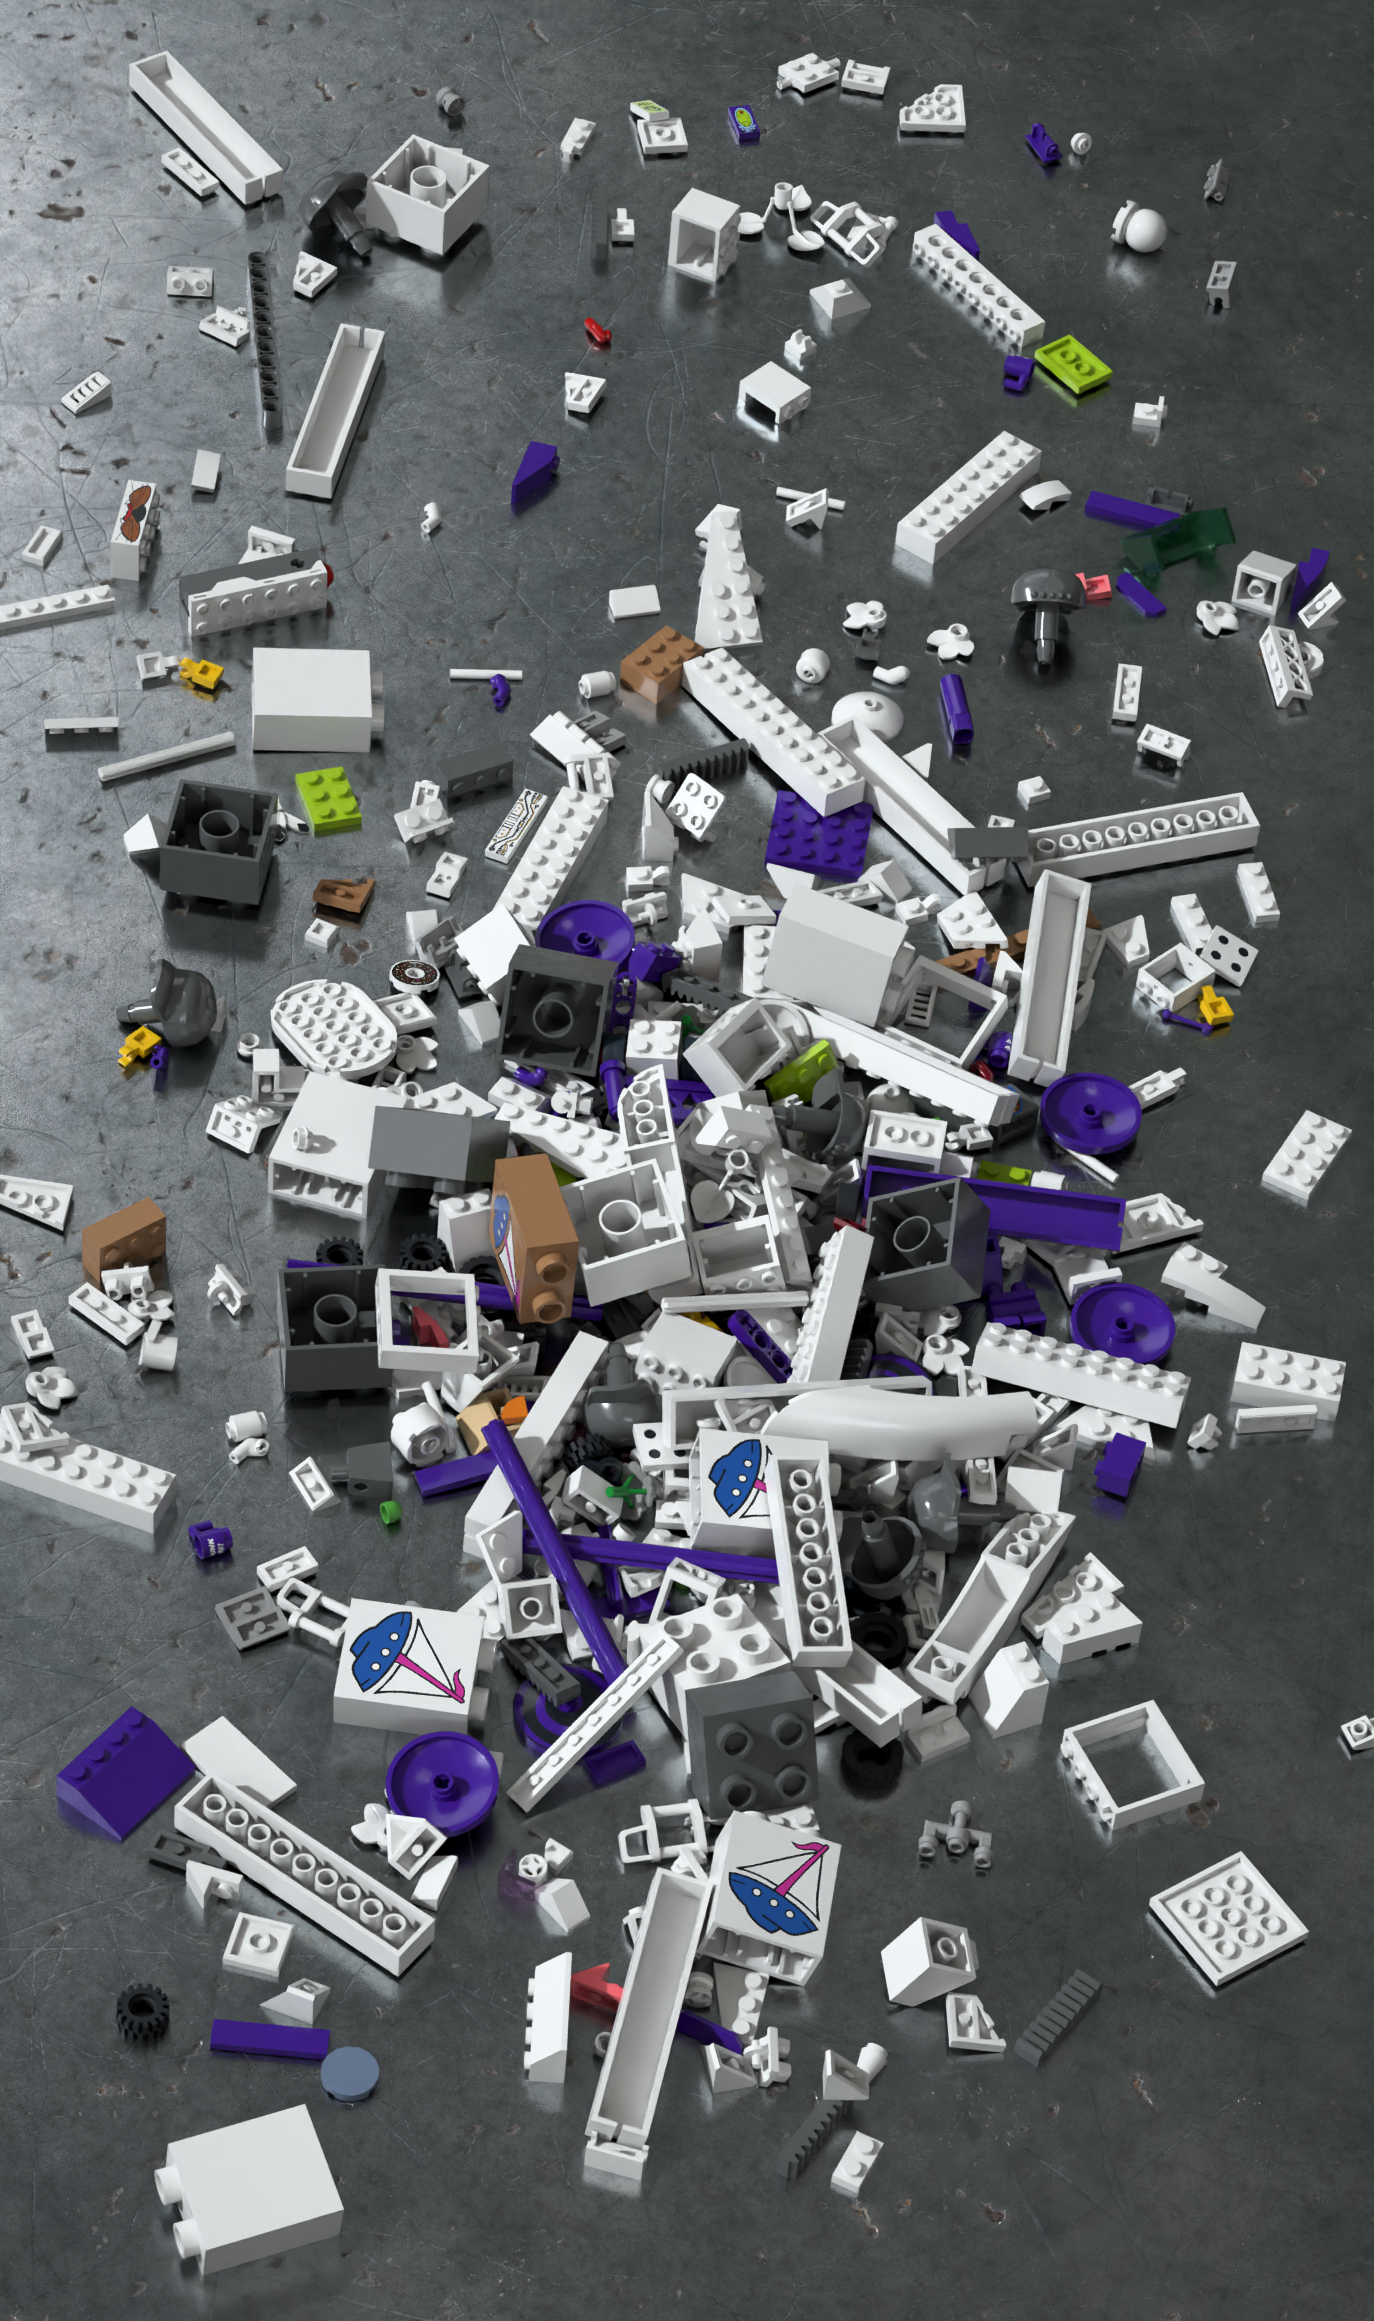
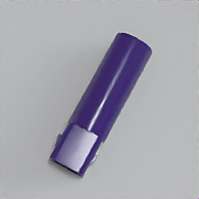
(957, 709)

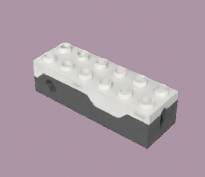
(254, 592)

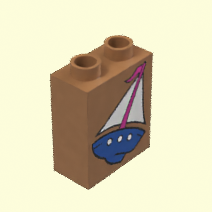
(533, 1238)

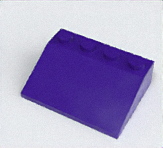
(124, 1774)

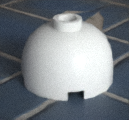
(891, 1100)

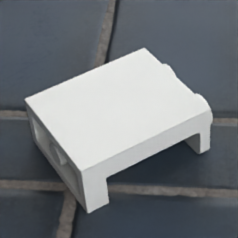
(776, 390)

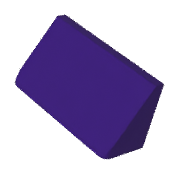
(984, 976)

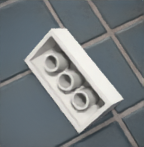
(549, 2020)

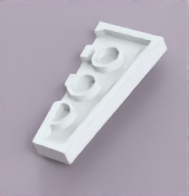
(1079, 1586)

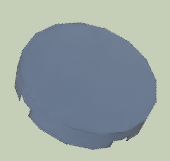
(349, 2073)

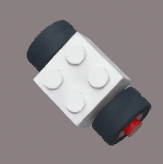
(651, 1045)

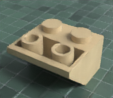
(479, 1414)

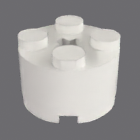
(421, 1435)

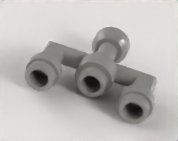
(958, 1836)

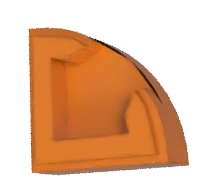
(515, 1411)

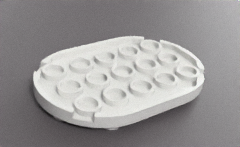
(334, 1029)

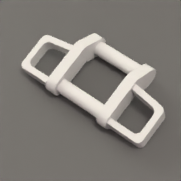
(867, 233)
(300, 1616)
(648, 1817)

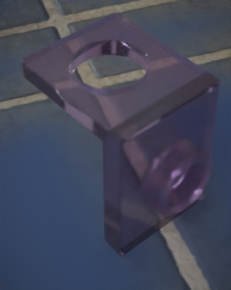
(514, 1884)

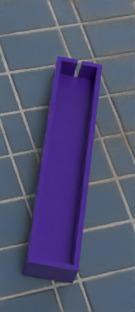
(1022, 1209)

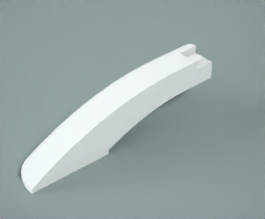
(648, 1134)
(905, 1425)
(988, 1606)

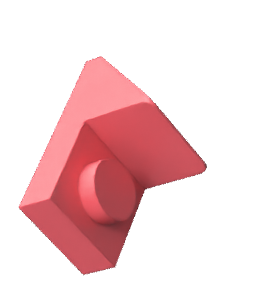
(593, 1987)

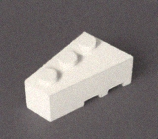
(1091, 1627)

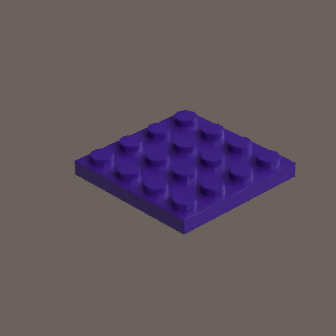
(816, 843)

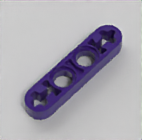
(618, 1019)
(769, 1347)

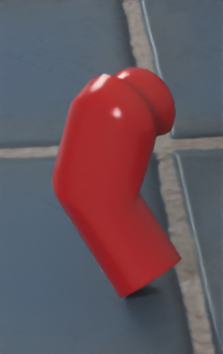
(601, 335)

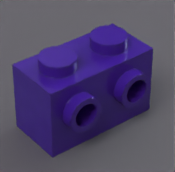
(652, 960)
(1120, 1464)

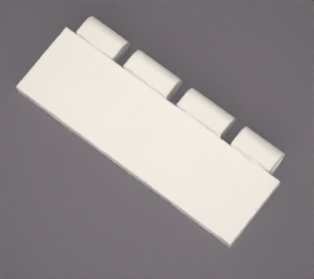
(564, 738)

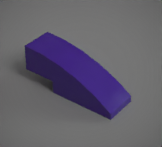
(958, 232)
(1309, 576)

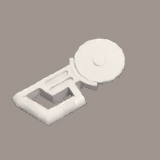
(924, 1607)

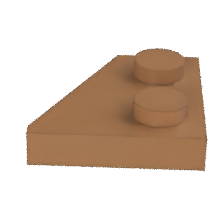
(343, 893)

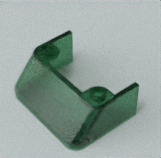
(1177, 539)

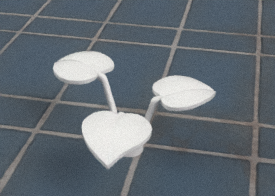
(785, 198)
(707, 1199)

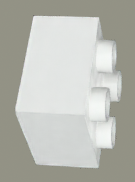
(427, 194)
(626, 1232)
(719, 1646)

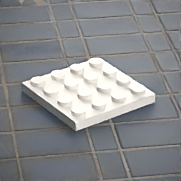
(1229, 1918)

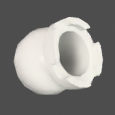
(1142, 229)

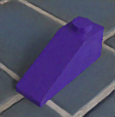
(534, 469)

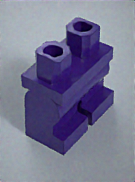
(1016, 1308)

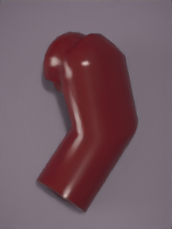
(983, 1069)

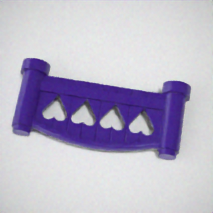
(615, 1080)

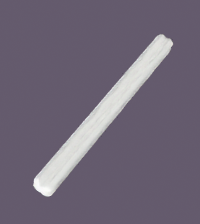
(167, 756)
(734, 1301)

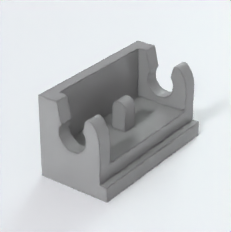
(1223, 282)
(438, 942)

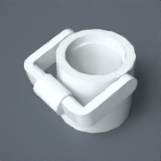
(158, 1350)

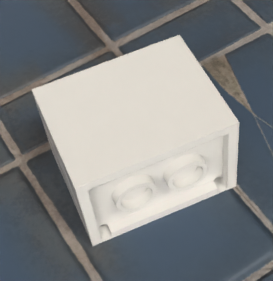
(704, 235)
(489, 949)
(738, 1049)
(903, 1143)
(739, 1258)
(683, 1355)

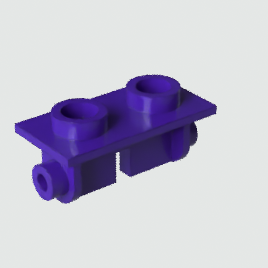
(1043, 144)

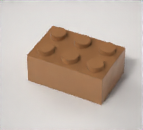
(657, 664)
(125, 1236)

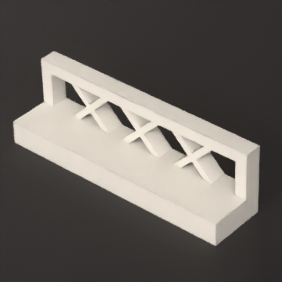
(1278, 664)

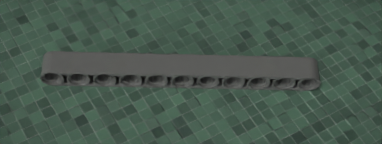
(264, 340)

